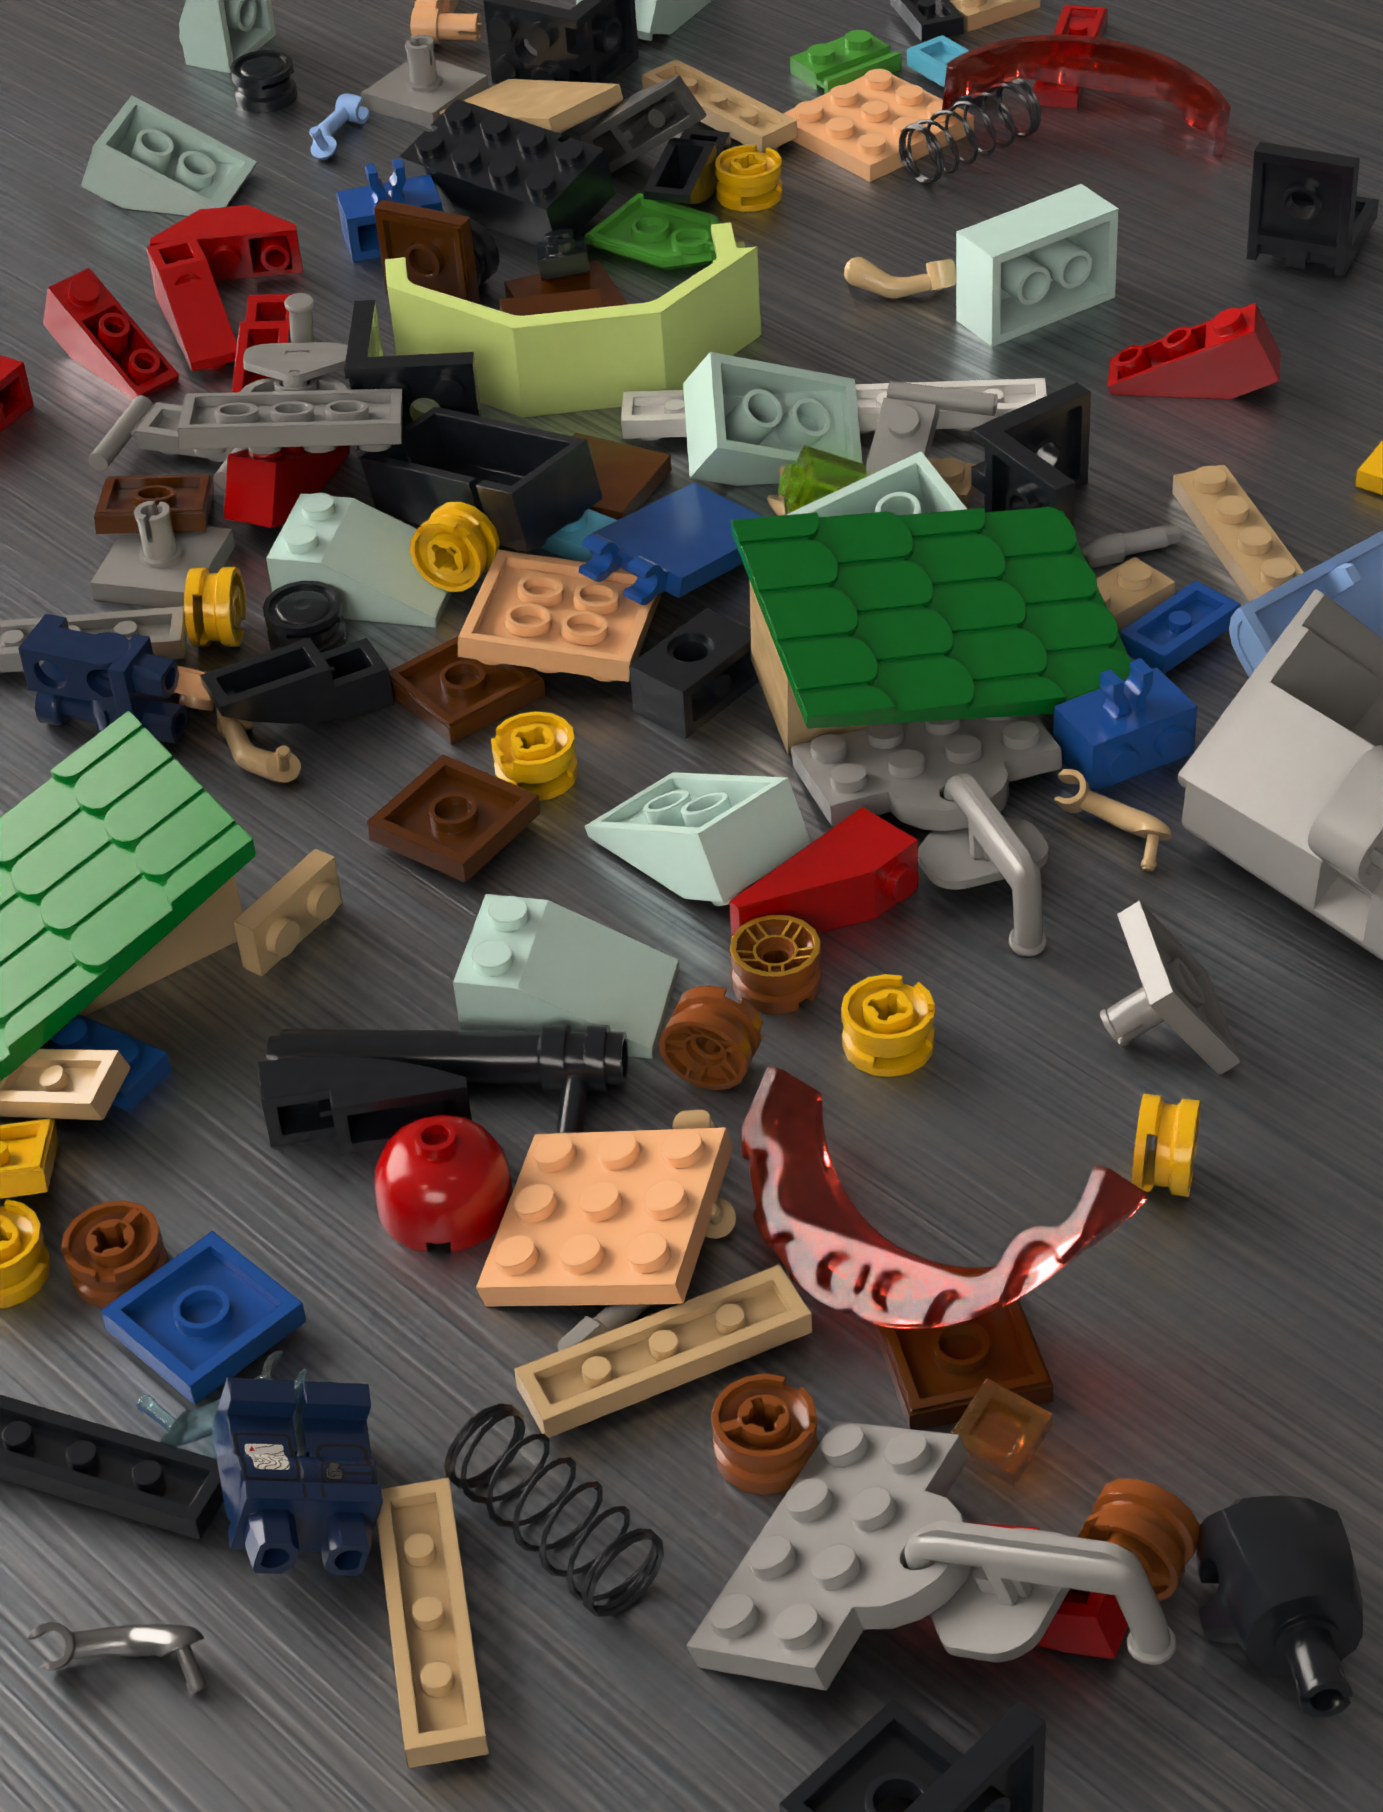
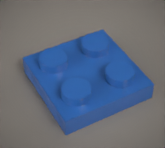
(203, 1317)

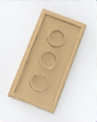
(549, 103)

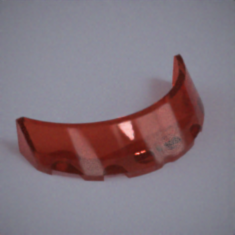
(1092, 65)
(860, 1271)

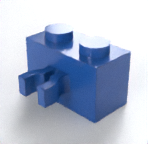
(358, 205)
(1125, 726)

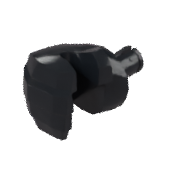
(1284, 1593)

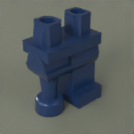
(100, 679)

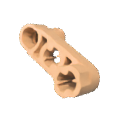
(440, 22)

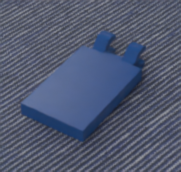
(669, 544)

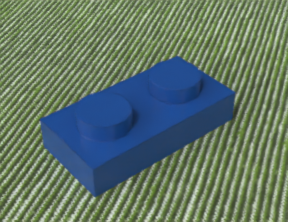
(1179, 626)
(147, 1062)

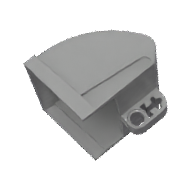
(1298, 772)

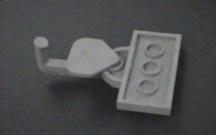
(295, 403)
(949, 782)
(881, 1546)

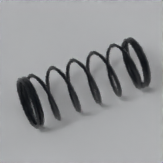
(931, 139)
(646, 1571)

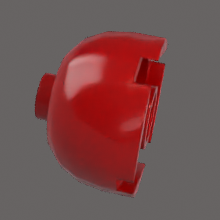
(442, 1183)

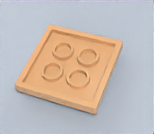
(863, 120)
(555, 619)
(606, 1218)

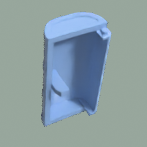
(1349, 579)

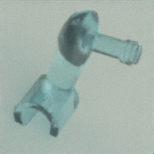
(197, 1423)

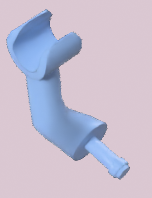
(346, 109)

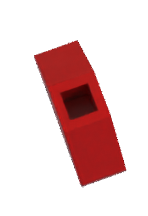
(240, 241)

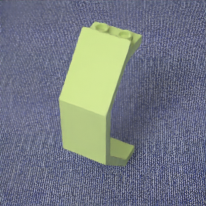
(586, 354)

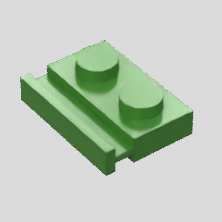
(843, 60)

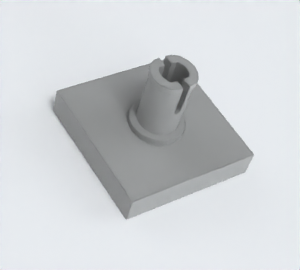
(422, 86)
(154, 563)
(1172, 991)

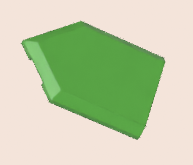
(656, 234)

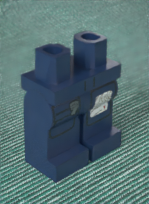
(297, 1472)

